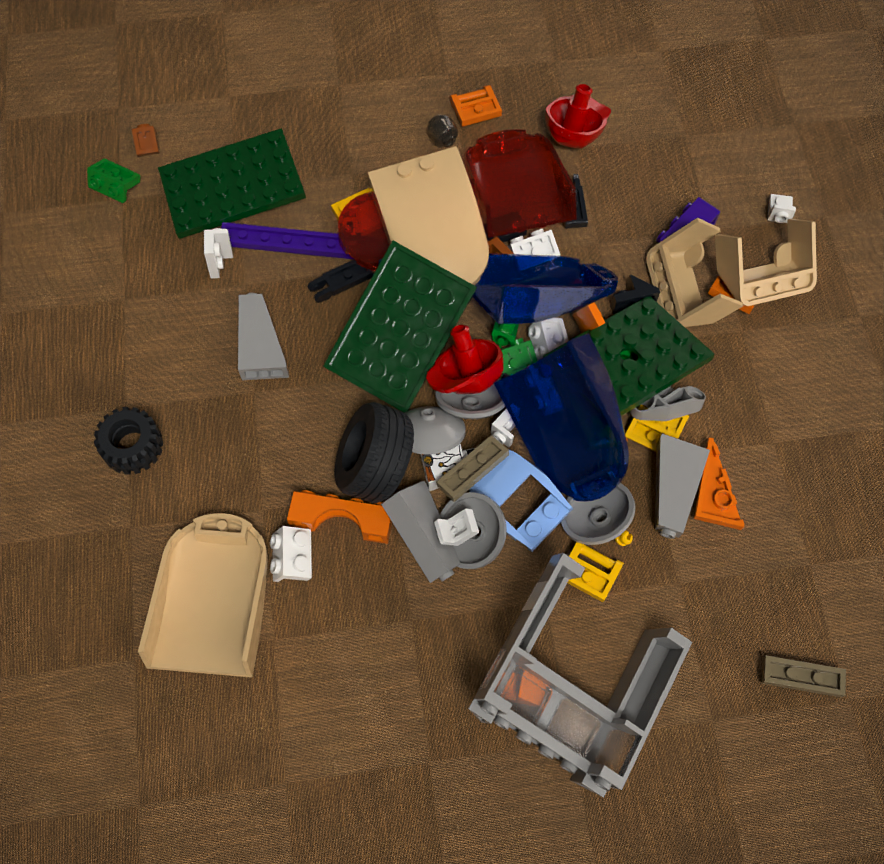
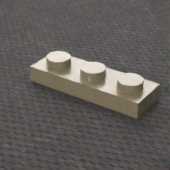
(472, 468)
(803, 676)

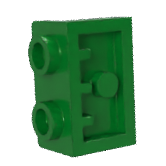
(111, 179)
(517, 356)

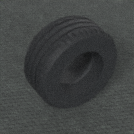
(374, 452)

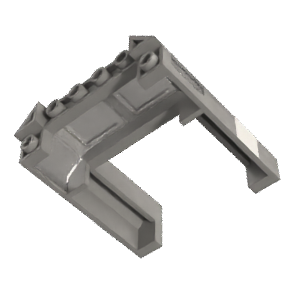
(561, 719)

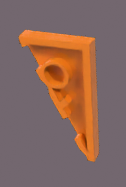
(715, 498)

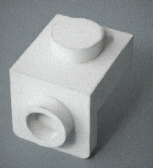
(457, 528)

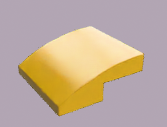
(648, 432)

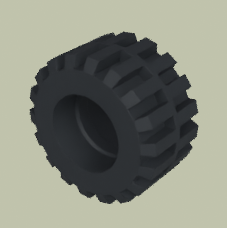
(124, 423)

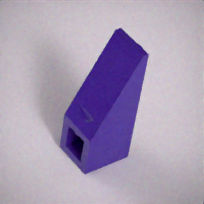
(698, 209)

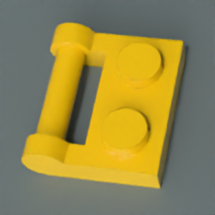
(593, 580)

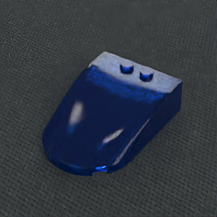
(540, 286)
(570, 419)

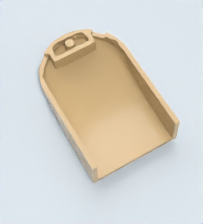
(433, 212)
(208, 599)

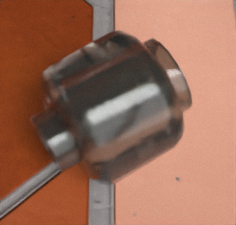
(442, 131)

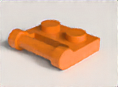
(478, 110)

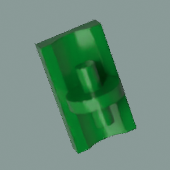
(504, 333)

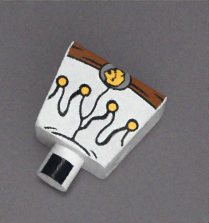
(439, 464)

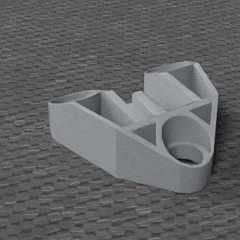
(671, 404)

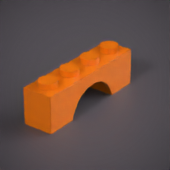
(310, 510)

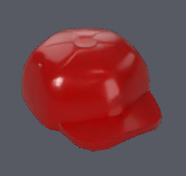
(576, 118)
(467, 365)

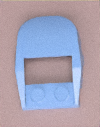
(505, 480)

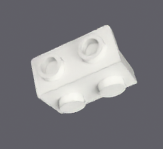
(291, 554)

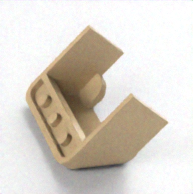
(672, 272)
(789, 275)

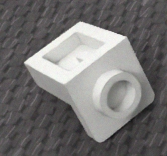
(780, 208)
(501, 429)

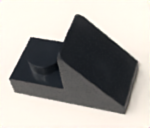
(636, 291)

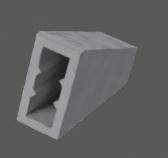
(257, 341)
(677, 480)
(414, 517)

